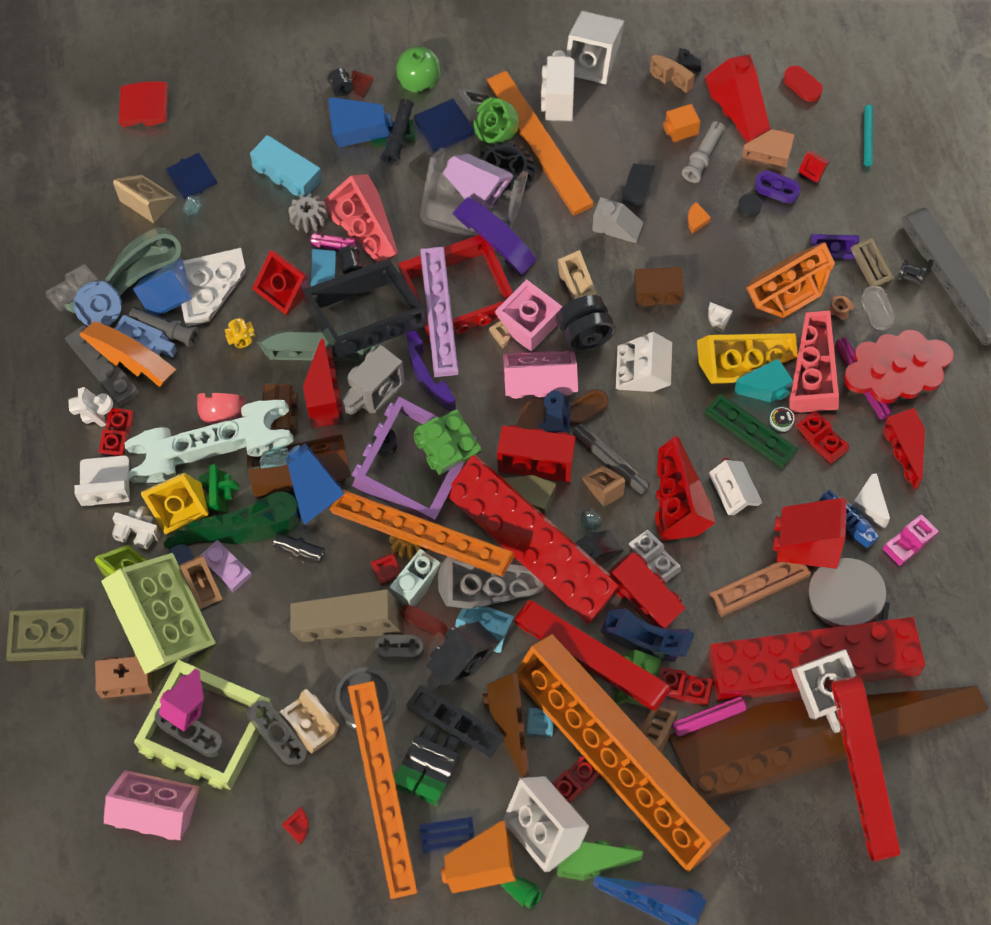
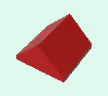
(281, 283)

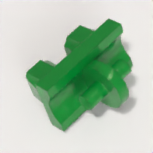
(220, 488)

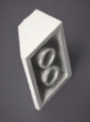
(544, 822)

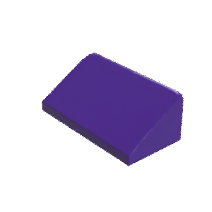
(838, 245)

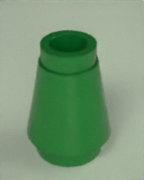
(524, 892)

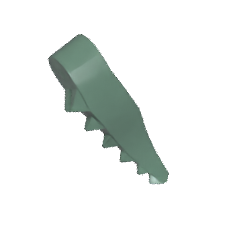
(140, 257)

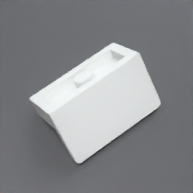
(734, 486)

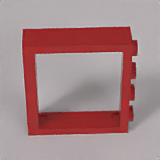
(455, 254)

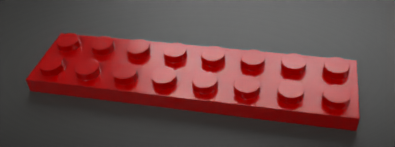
(533, 539)

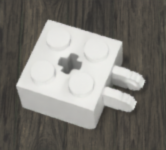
(558, 87)
(810, 684)

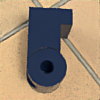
(557, 413)

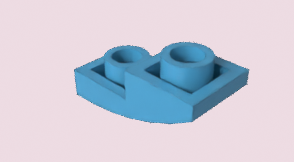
(322, 266)

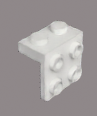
(103, 481)

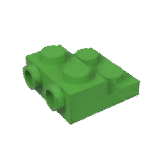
(446, 441)

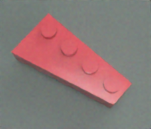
(815, 374)

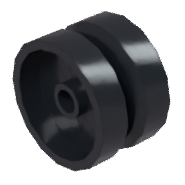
(585, 323)

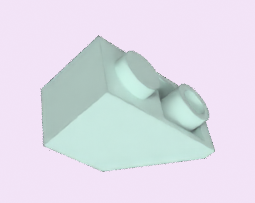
(415, 579)

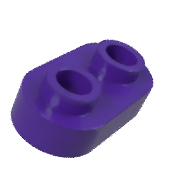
(777, 186)

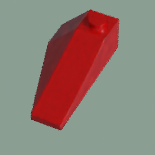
(739, 94)
(682, 499)

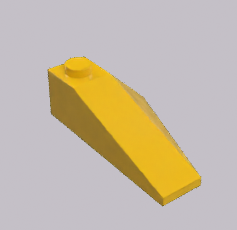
(733, 356)

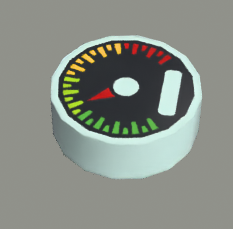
(781, 419)

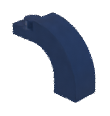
(638, 635)

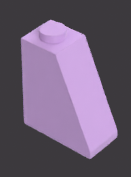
(477, 179)

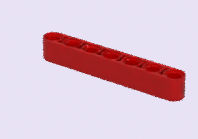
(594, 656)
(865, 768)

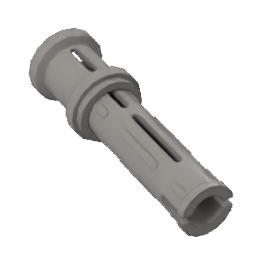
(700, 159)

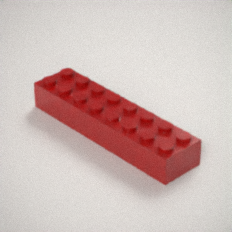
(765, 663)

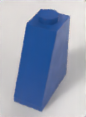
(358, 121)
(311, 482)

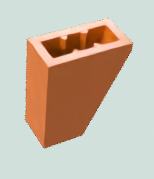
(480, 861)

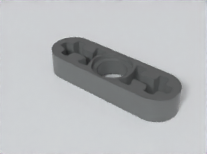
(201, 747)
(283, 751)

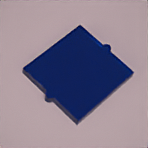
(191, 175)

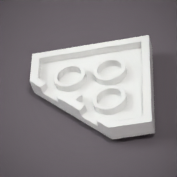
(210, 284)

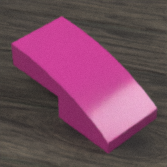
(910, 540)

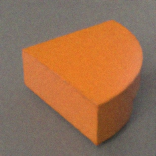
(697, 218)

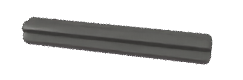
(610, 458)

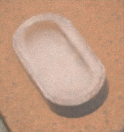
(878, 307)

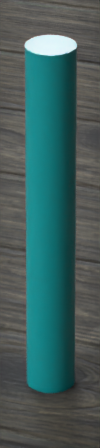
(868, 135)

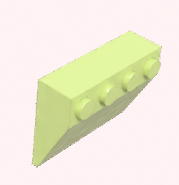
(158, 612)

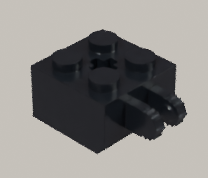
(460, 654)

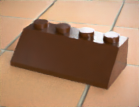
(276, 479)

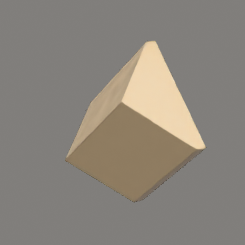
(143, 196)

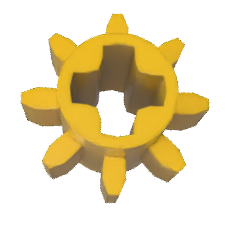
(239, 333)

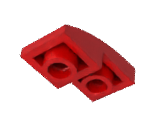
(116, 432)
(822, 438)
(687, 687)
(576, 779)

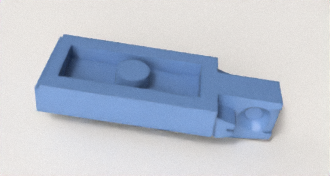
(147, 336)

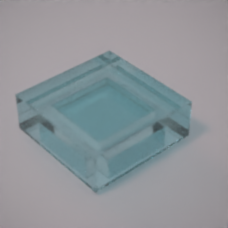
(274, 458)

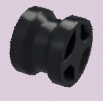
(340, 82)
(388, 447)

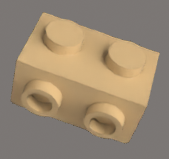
(310, 721)

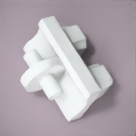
(90, 406)
(136, 523)

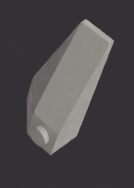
(472, 587)

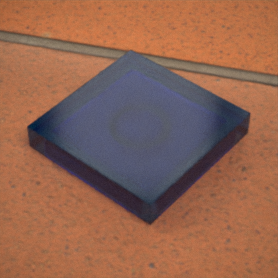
(443, 125)

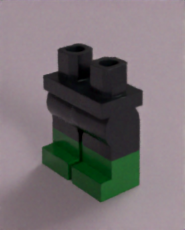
(428, 758)

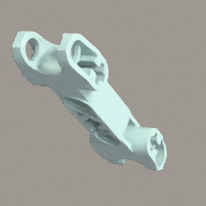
(250, 431)

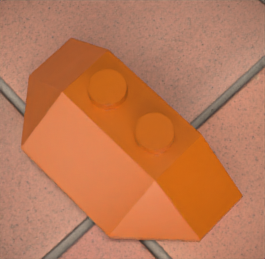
(792, 281)

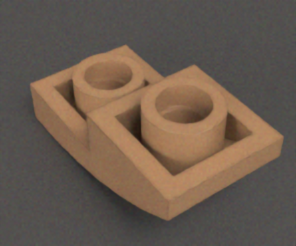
(667, 69)

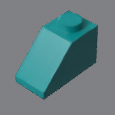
(766, 383)

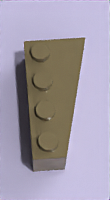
(347, 617)

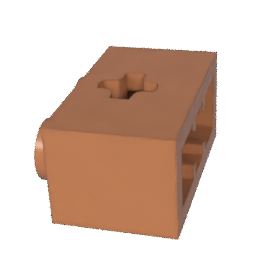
(111, 669)

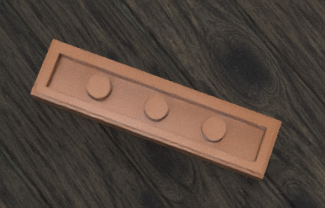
(757, 586)

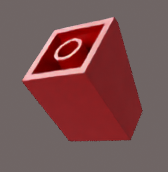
(811, 533)

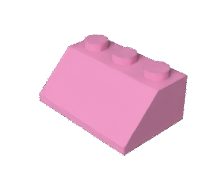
(540, 373)
(150, 805)

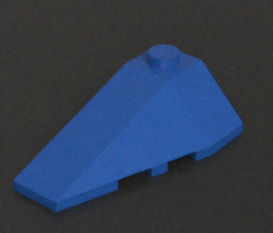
(663, 902)

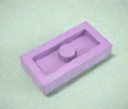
(226, 566)

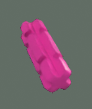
(330, 242)

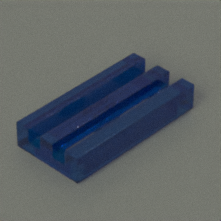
(444, 825)

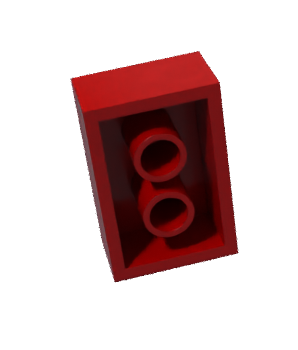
(536, 453)

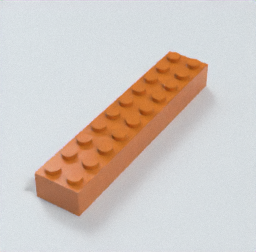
(621, 753)

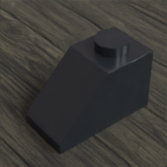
(600, 546)

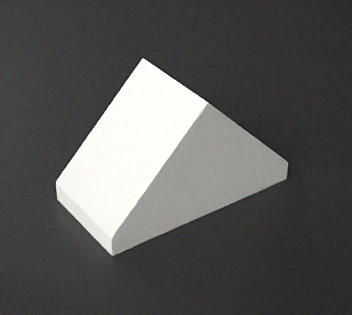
(871, 503)

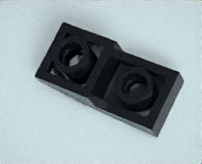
(638, 184)

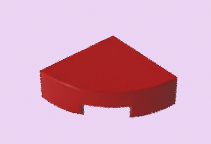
(297, 825)

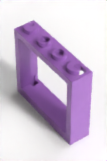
(383, 492)

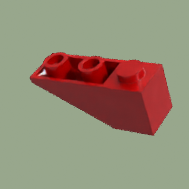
(907, 438)

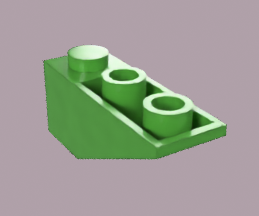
(597, 859)

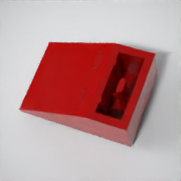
(322, 389)

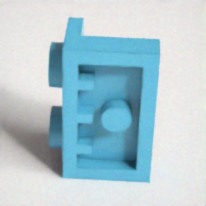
(493, 620)

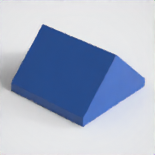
(164, 288)

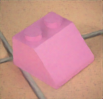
(529, 315)

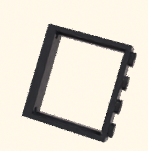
(355, 284)

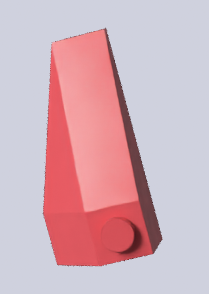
(361, 213)

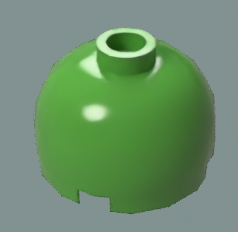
(418, 69)
(496, 121)

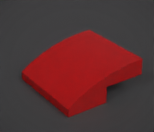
(143, 103)

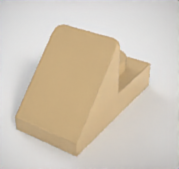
(576, 275)

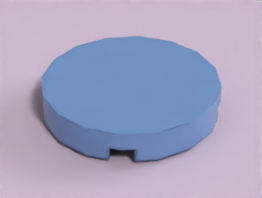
(98, 303)

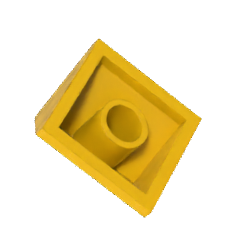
(176, 502)

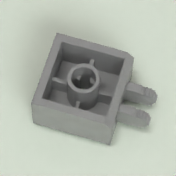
(373, 381)

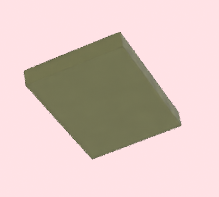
(46, 634)

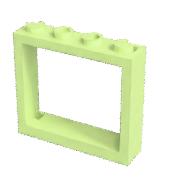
(193, 768)

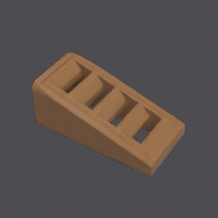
(662, 736)

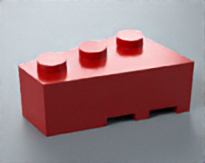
(646, 591)

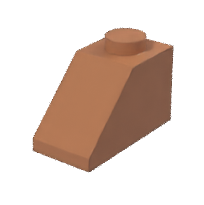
(770, 148)

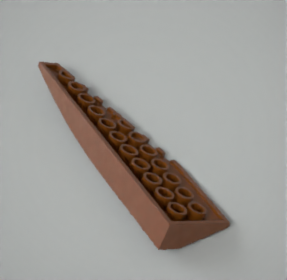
(782, 740)

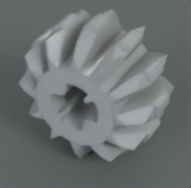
(308, 213)

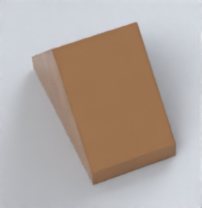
(605, 485)
(201, 582)

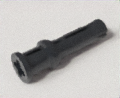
(395, 140)

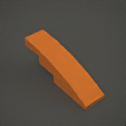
(122, 348)

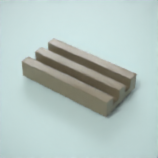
(864, 266)

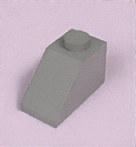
(616, 221)

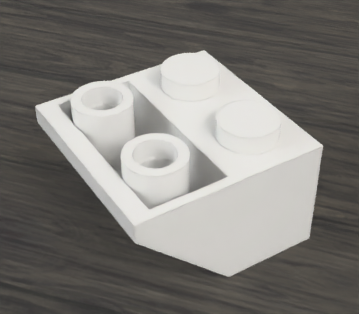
(644, 363)

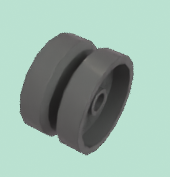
(360, 676)

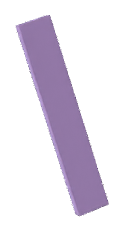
(439, 312)

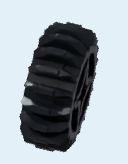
(510, 159)

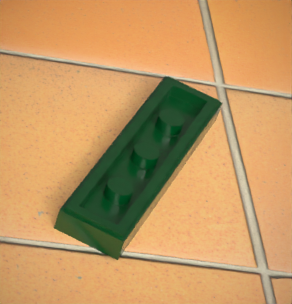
(751, 430)

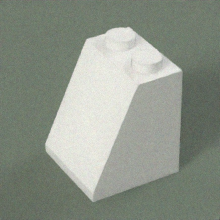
(594, 46)

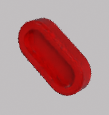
(803, 83)

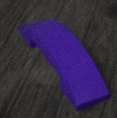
(496, 234)
(438, 392)

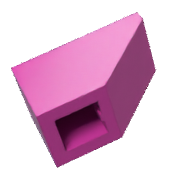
(184, 701)

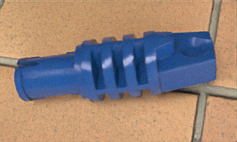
(855, 524)

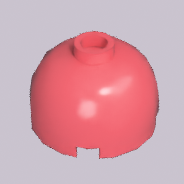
(219, 407)

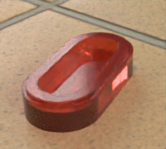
(424, 621)

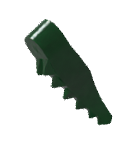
(251, 524)

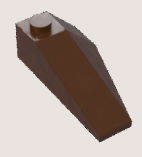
(505, 712)

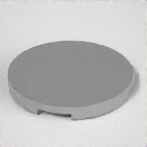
(847, 594)

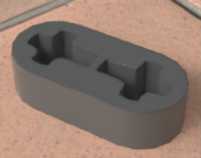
(399, 653)

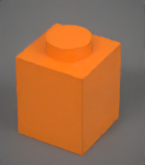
(682, 123)

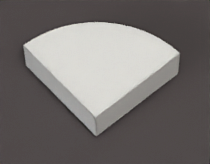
(718, 316)

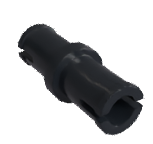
(299, 547)

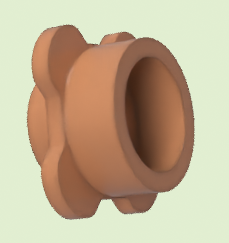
(840, 301)

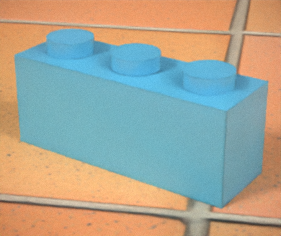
(285, 167)

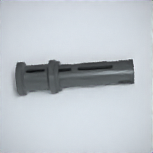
(173, 329)

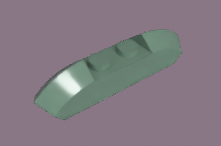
(302, 346)

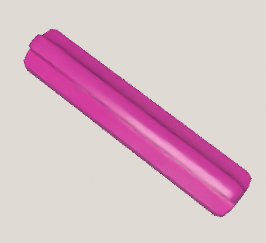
(709, 716)

